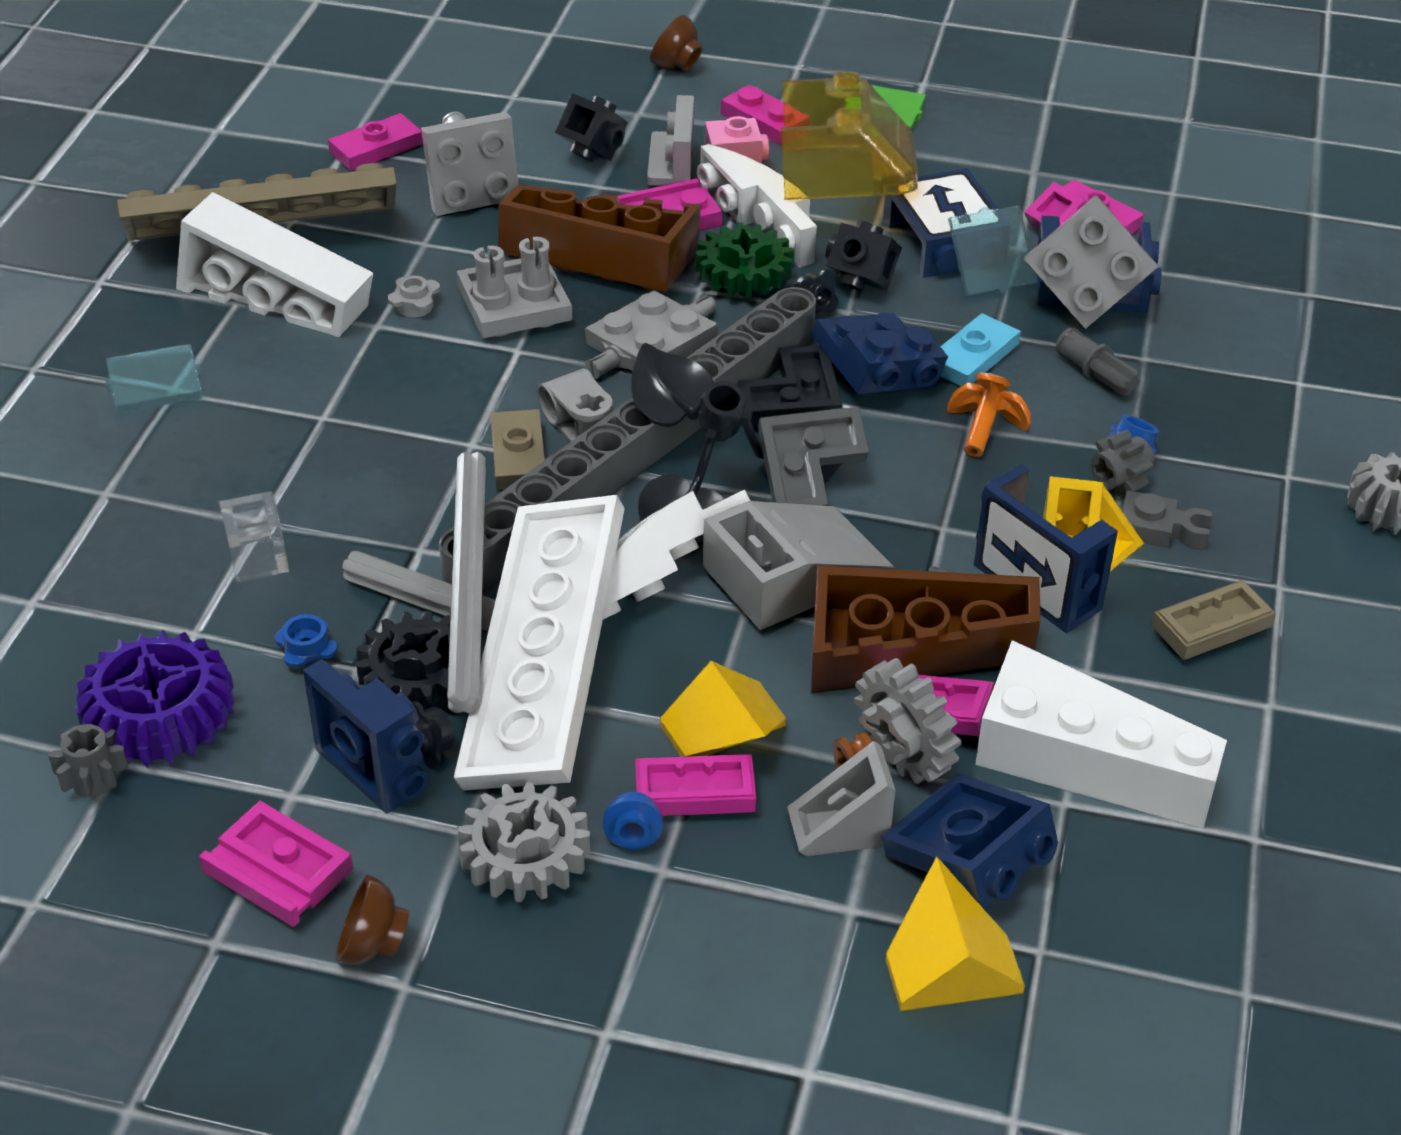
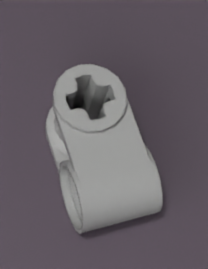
(574, 402)

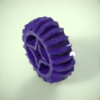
(190, 689)

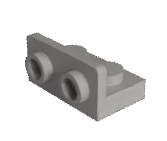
(673, 150)

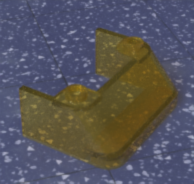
(844, 141)

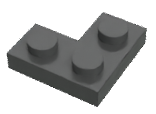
(802, 443)

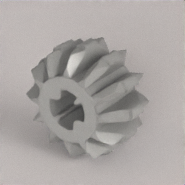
(1377, 492)

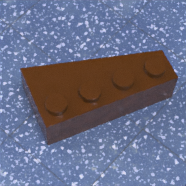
(602, 236)
(918, 617)

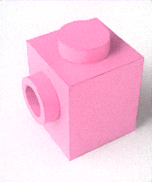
(739, 136)

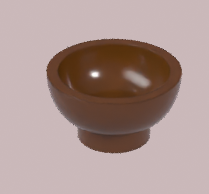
(677, 45)
(371, 924)

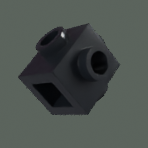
(592, 127)
(862, 256)

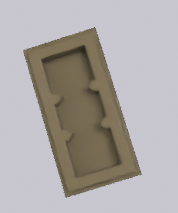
(516, 444)
(1213, 619)

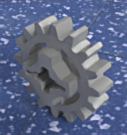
(907, 720)
(524, 841)

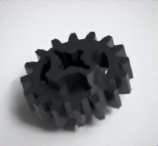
(408, 658)

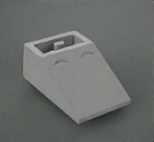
(771, 552)

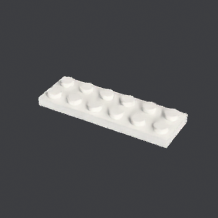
(541, 645)

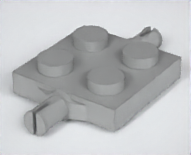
(653, 321)

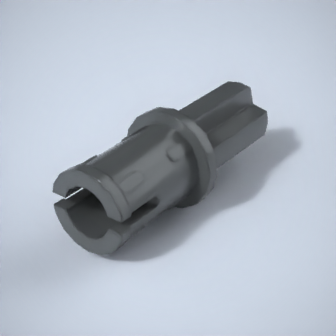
(1097, 361)

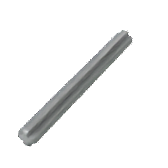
(467, 584)

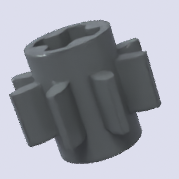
(1122, 462)
(88, 760)

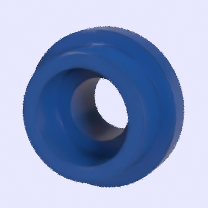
(633, 808)

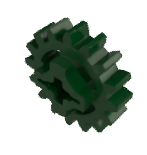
(744, 260)

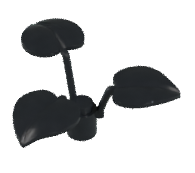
(666, 391)

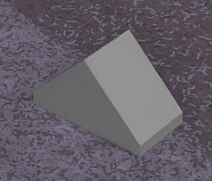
(847, 807)

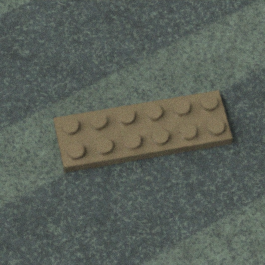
(277, 199)

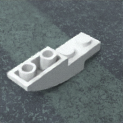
(756, 195)
(652, 546)

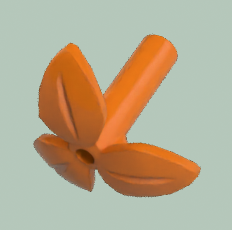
(987, 400)

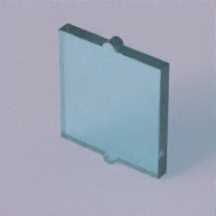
(992, 250)
(153, 378)

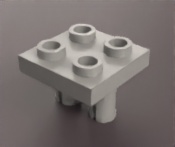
(469, 161)
(1090, 261)
(513, 292)

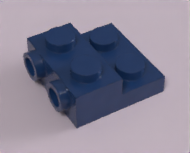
(880, 352)
(367, 735)
(978, 834)

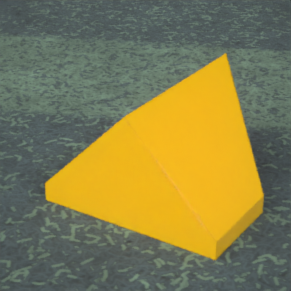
(1078, 504)
(720, 712)
(949, 948)

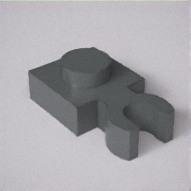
(1159, 520)

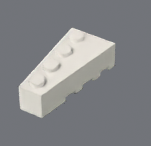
(268, 268)
(1096, 740)

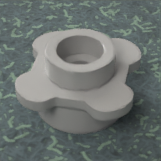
(414, 295)

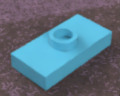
(977, 348)

